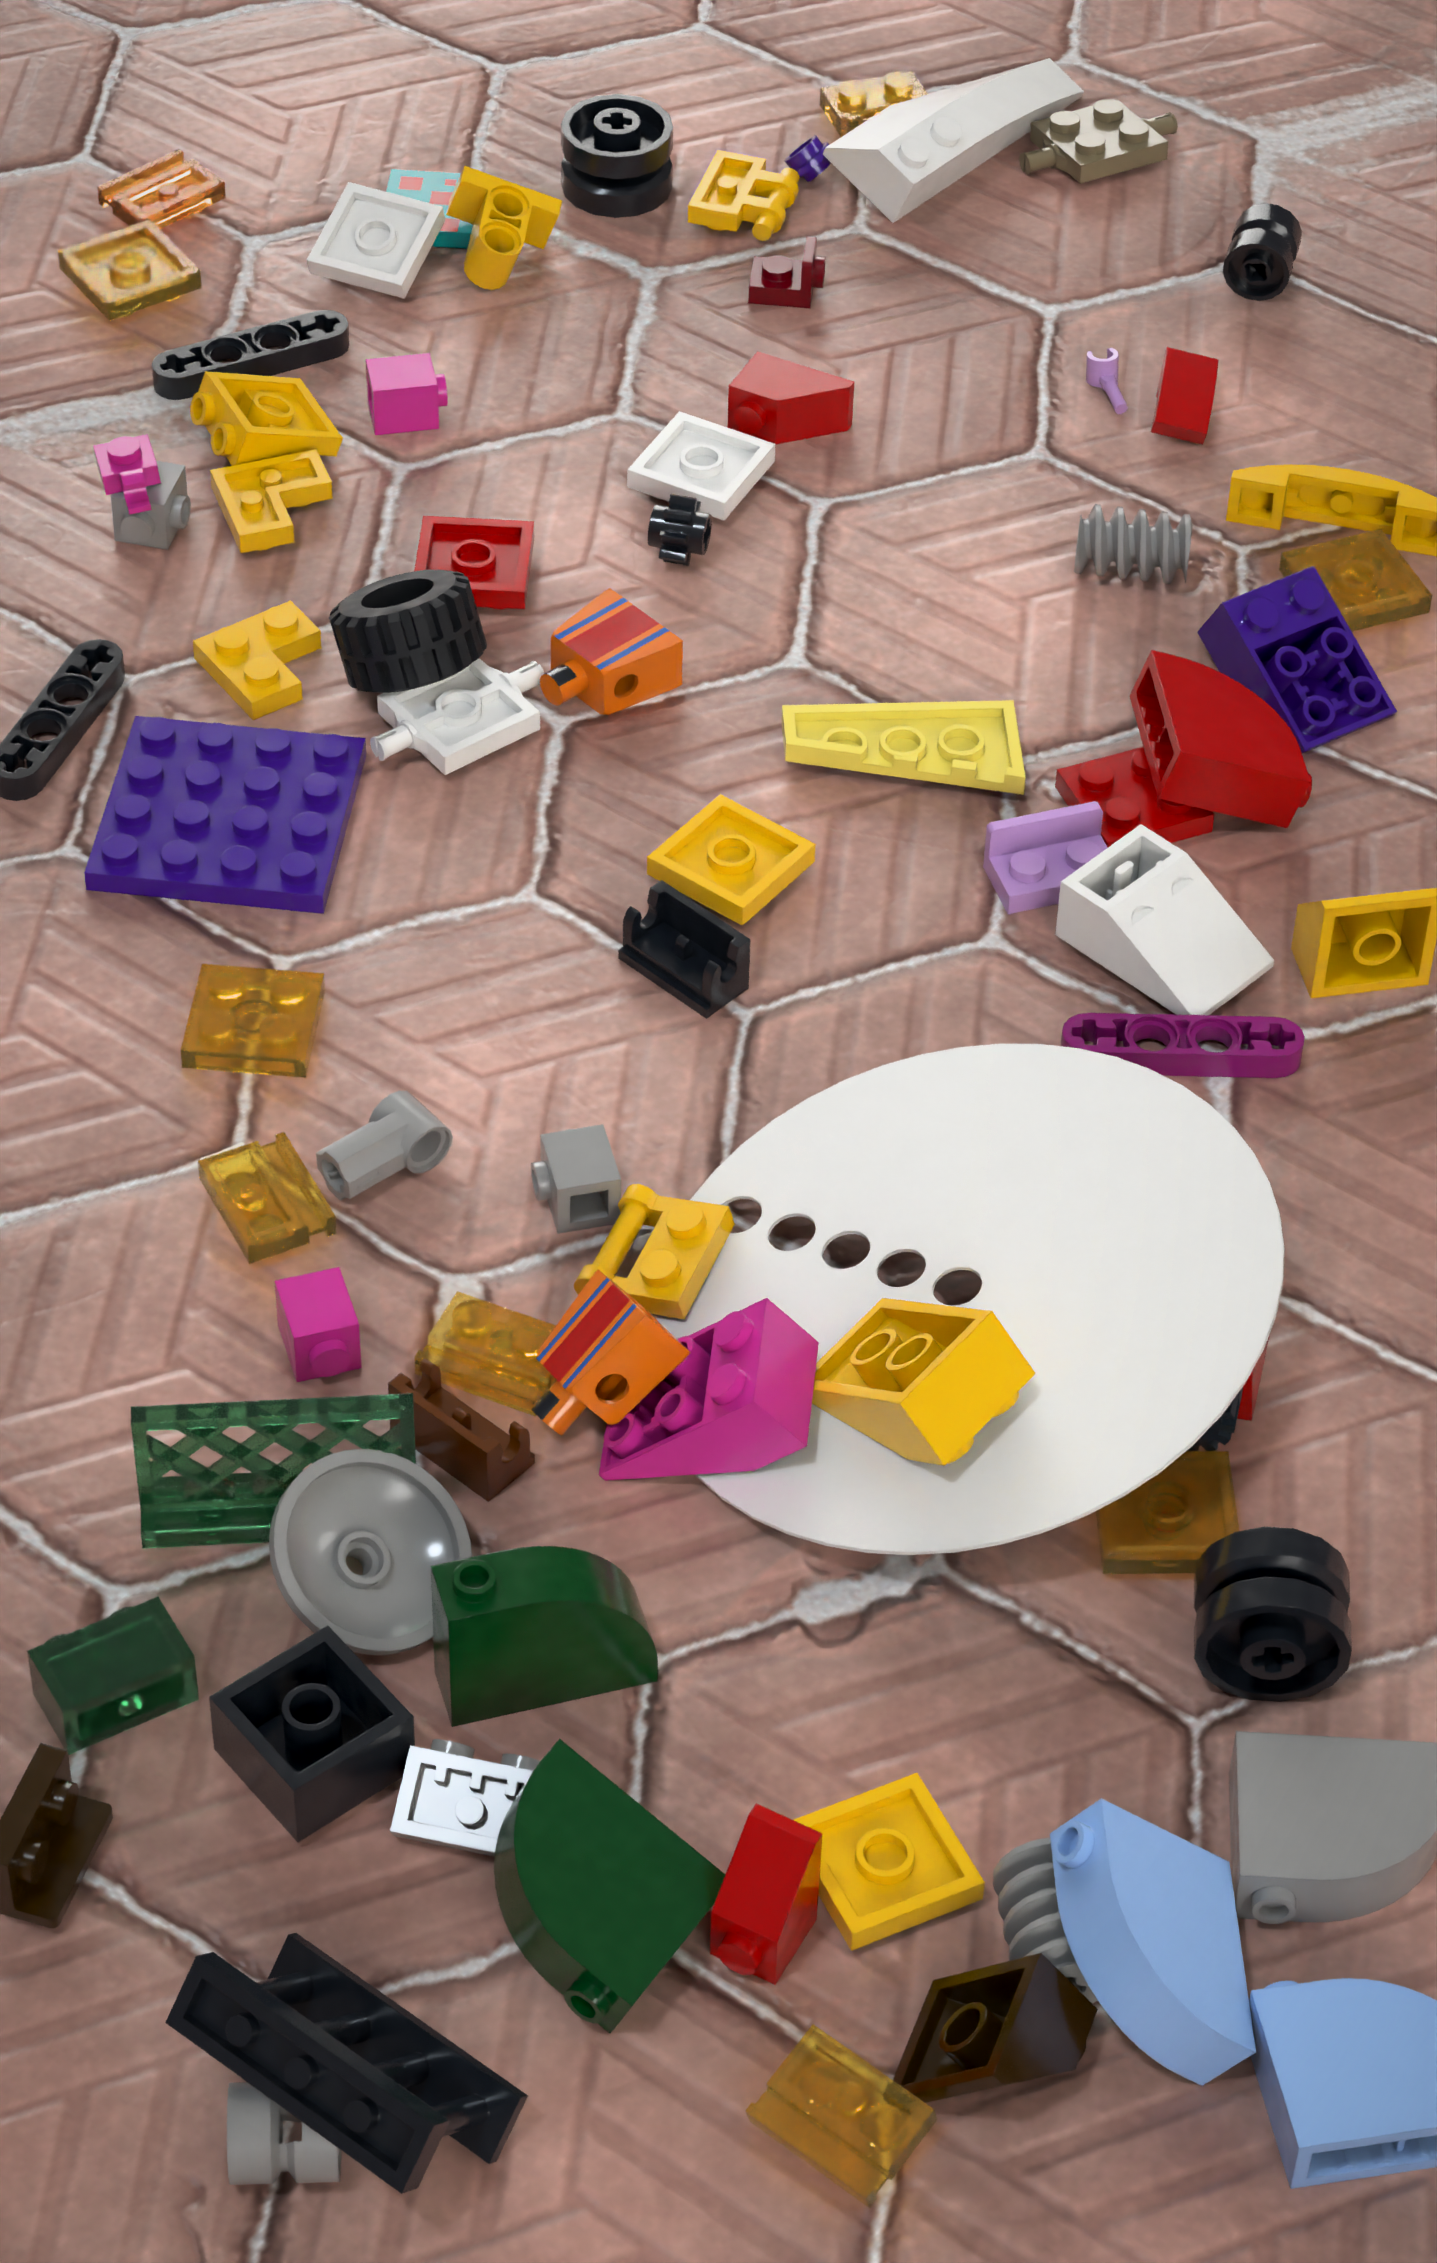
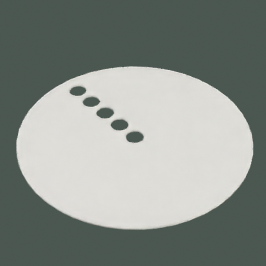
(1109, 1240)

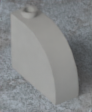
(1328, 1824)

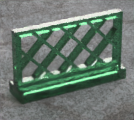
(238, 1508)

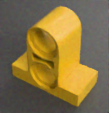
(502, 221)

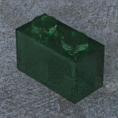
(113, 1674)

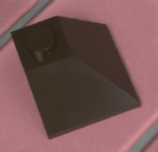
(995, 2030)

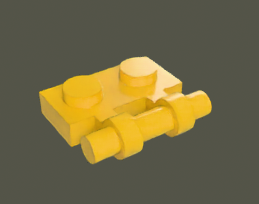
(730, 192)

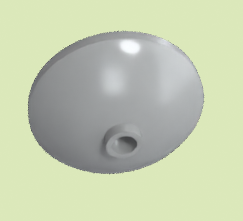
(386, 1518)

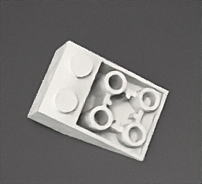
(1159, 925)

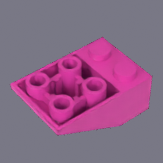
(726, 1406)

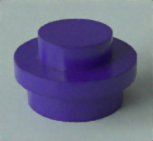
(809, 159)

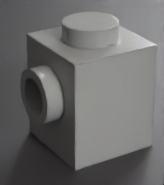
(168, 510)
(578, 1178)

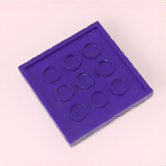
(227, 814)

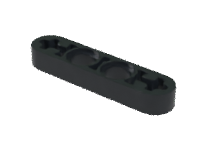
(307, 340)
(68, 721)

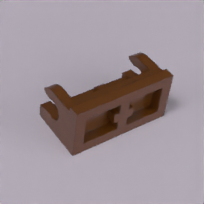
(461, 1438)

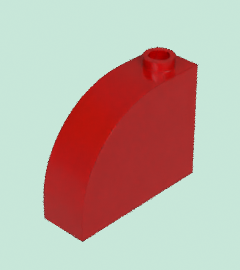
(1217, 743)

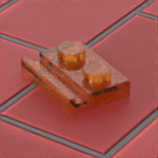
(162, 191)

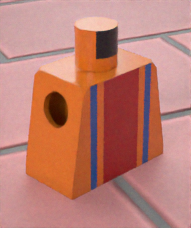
(612, 657)
(604, 1356)

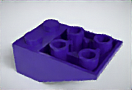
(1298, 658)

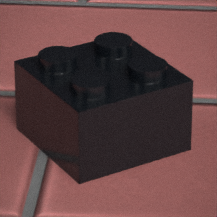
(312, 1732)

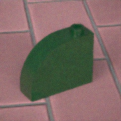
(535, 1631)
(595, 1886)

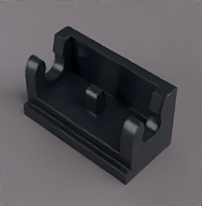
(686, 950)

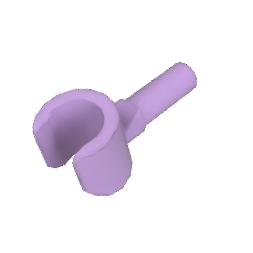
(1104, 374)

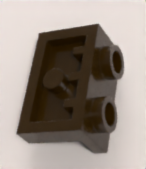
(47, 1840)

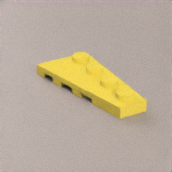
(924, 741)

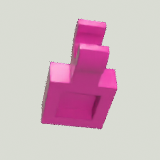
(128, 467)

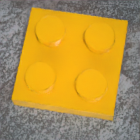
(731, 859)
(890, 1862)

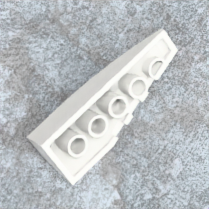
(939, 137)

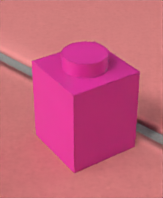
(404, 393)
(318, 1324)

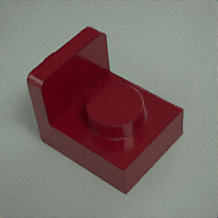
(785, 280)

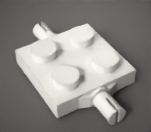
(460, 715)

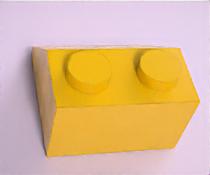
(1366, 942)

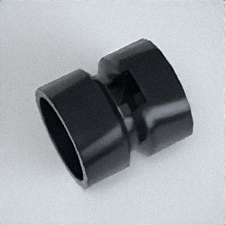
(1262, 252)

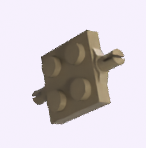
(1097, 141)

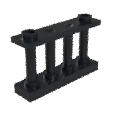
(346, 2061)

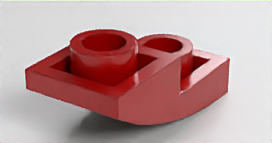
(1185, 395)

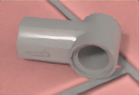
(396, 1137)

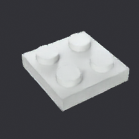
(376, 240)
(701, 463)

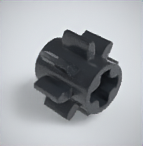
(679, 529)

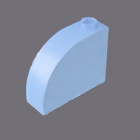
(1155, 1938)
(1347, 2077)

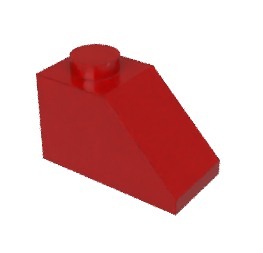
(788, 401)
(767, 1895)

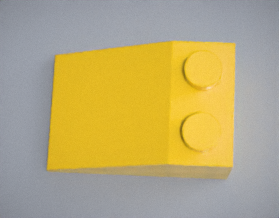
(921, 1377)

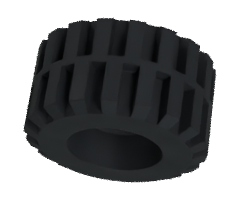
(408, 631)

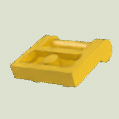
(675, 1256)

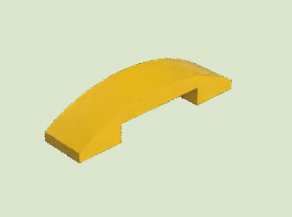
(1336, 498)

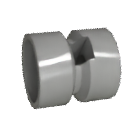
(257, 2145)

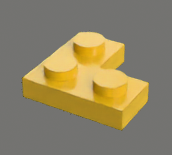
(259, 491)
(252, 657)

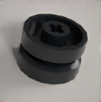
(616, 155)
(1272, 1614)

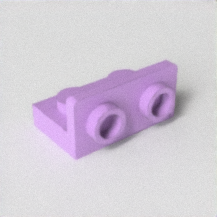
(1037, 851)

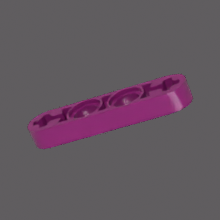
(1182, 1036)

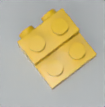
(261, 417)

